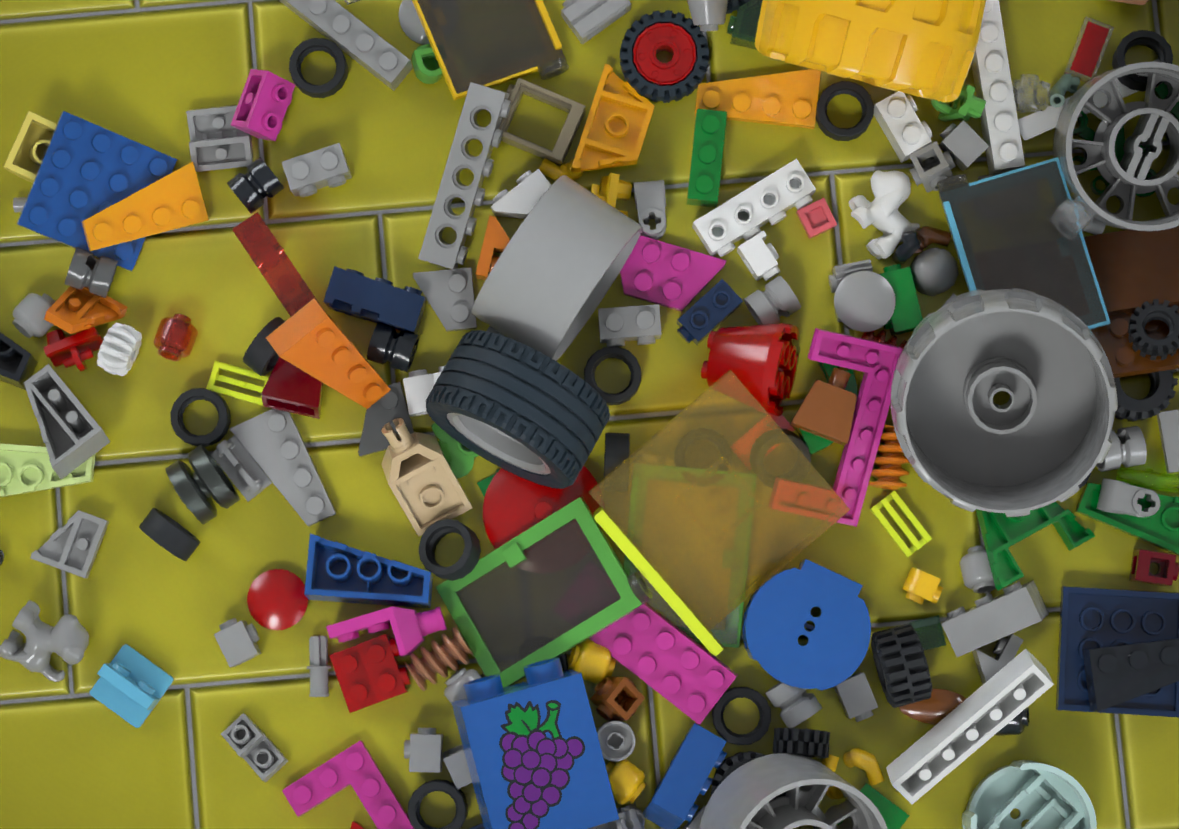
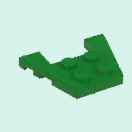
(1003, 532)

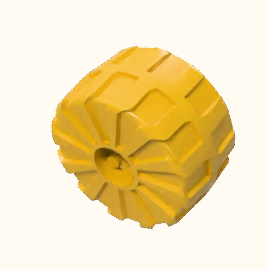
(885, 43)

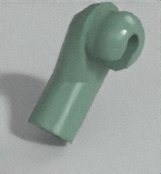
(1064, 84)

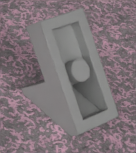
(1005, 649)

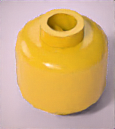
(592, 661)
(625, 781)

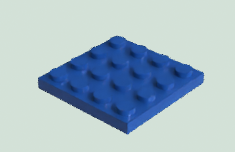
(84, 174)

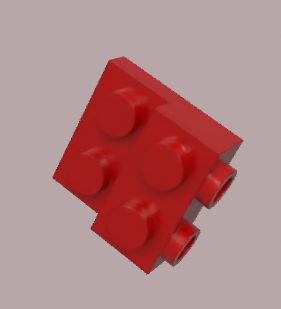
(370, 672)

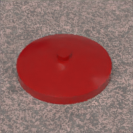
(518, 504)

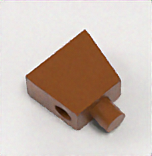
(828, 409)

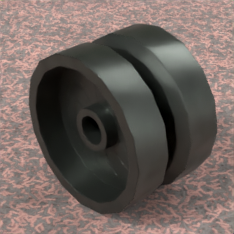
(198, 487)

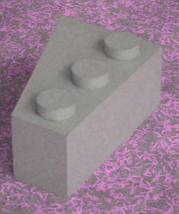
(64, 423)
(994, 617)

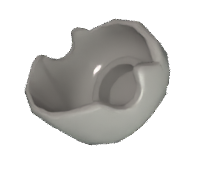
(934, 271)

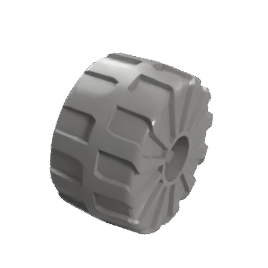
(1013, 452)

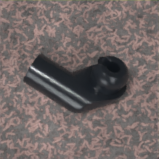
(908, 248)

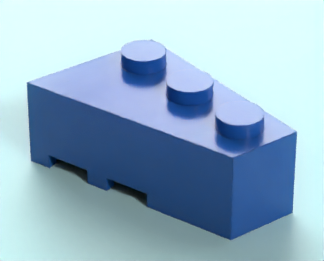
(686, 778)

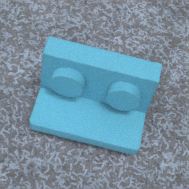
(131, 685)

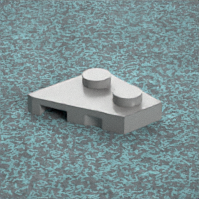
(450, 296)
(74, 545)

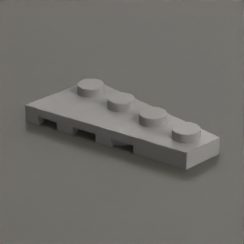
(282, 455)

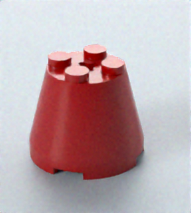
(759, 357)

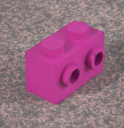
(263, 104)

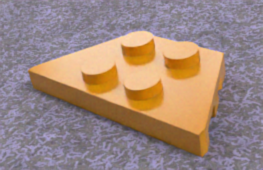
(614, 126)

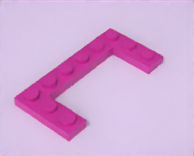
(870, 411)
(360, 771)

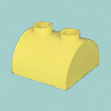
(30, 147)

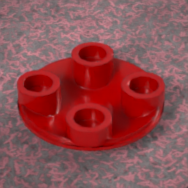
(277, 599)

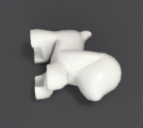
(890, 192)

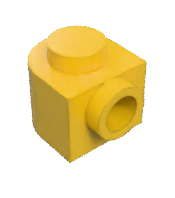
(922, 587)

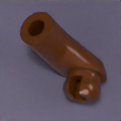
(932, 235)

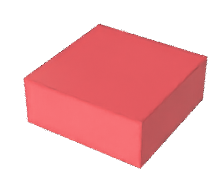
(816, 218)

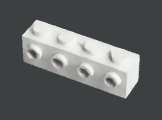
(753, 208)

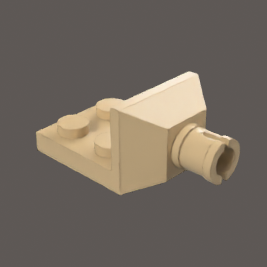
(421, 477)

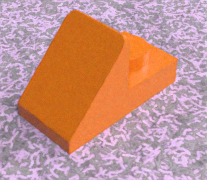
(494, 241)

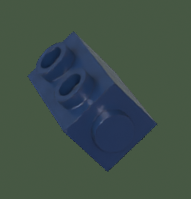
(708, 313)

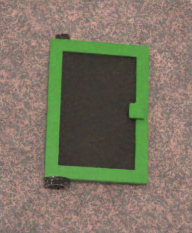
(542, 593)

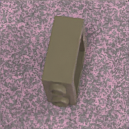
(568, 132)

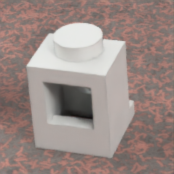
(759, 257)

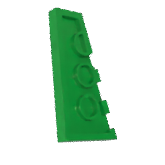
(1158, 529)

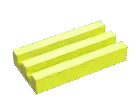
(215, 376)
(909, 515)

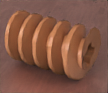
(439, 659)

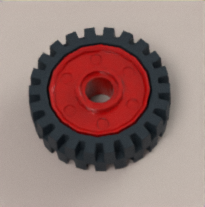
(664, 33)

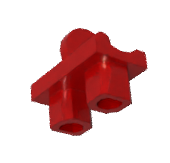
(72, 349)

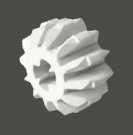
(119, 349)

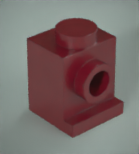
(1167, 567)

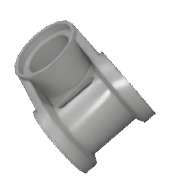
(651, 204)
(1122, 499)

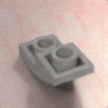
(254, 747)

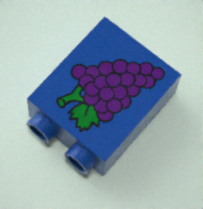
(535, 751)

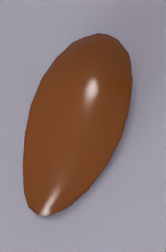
(935, 708)

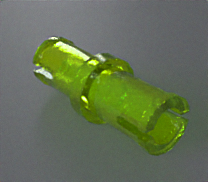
(1149, 479)

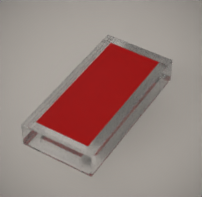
(1089, 49)

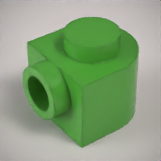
(426, 65)

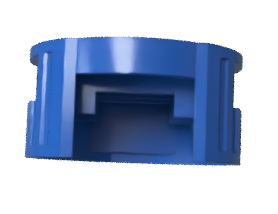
(780, 613)

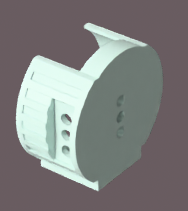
(1040, 794)

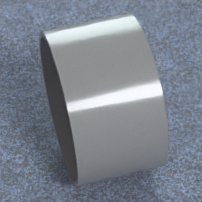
(1129, 176)
(556, 268)
(747, 797)

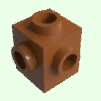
(616, 698)

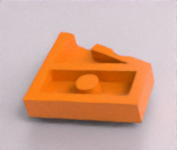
(82, 310)

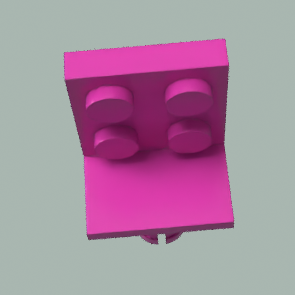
(407, 626)

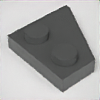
(383, 411)

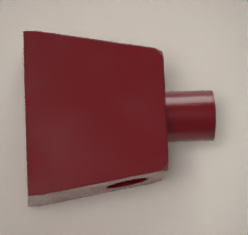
(293, 391)

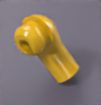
(865, 761)

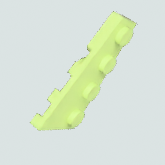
(29, 470)

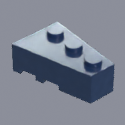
(375, 300)

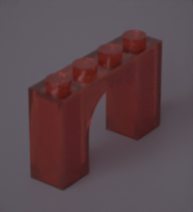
(274, 263)

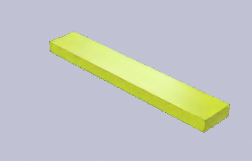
(658, 582)

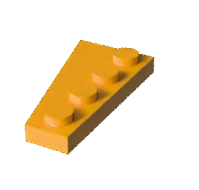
(765, 99)
(157, 208)

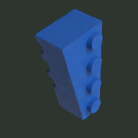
(362, 577)

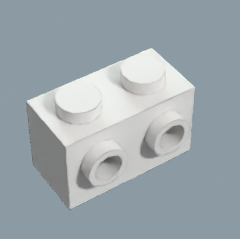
(901, 124)

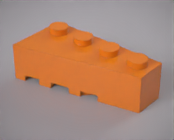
(324, 351)

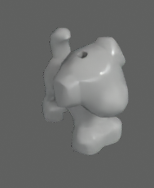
(66, 639)

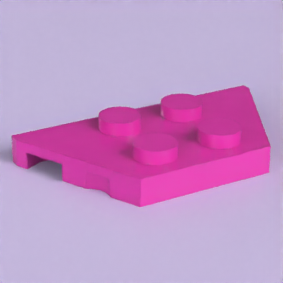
(667, 273)

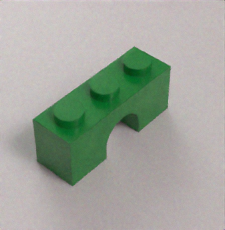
(706, 158)

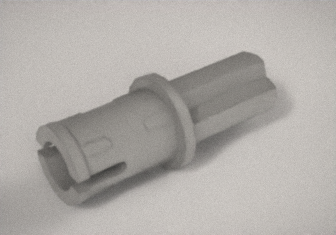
(318, 666)

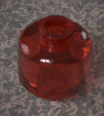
(175, 337)

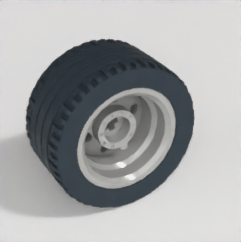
(518, 409)

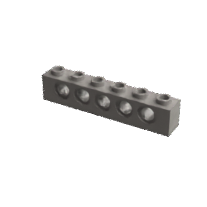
(434, 247)

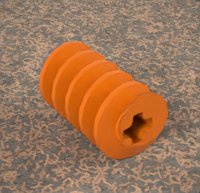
(889, 462)

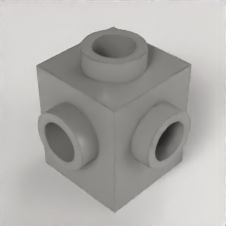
(931, 166)

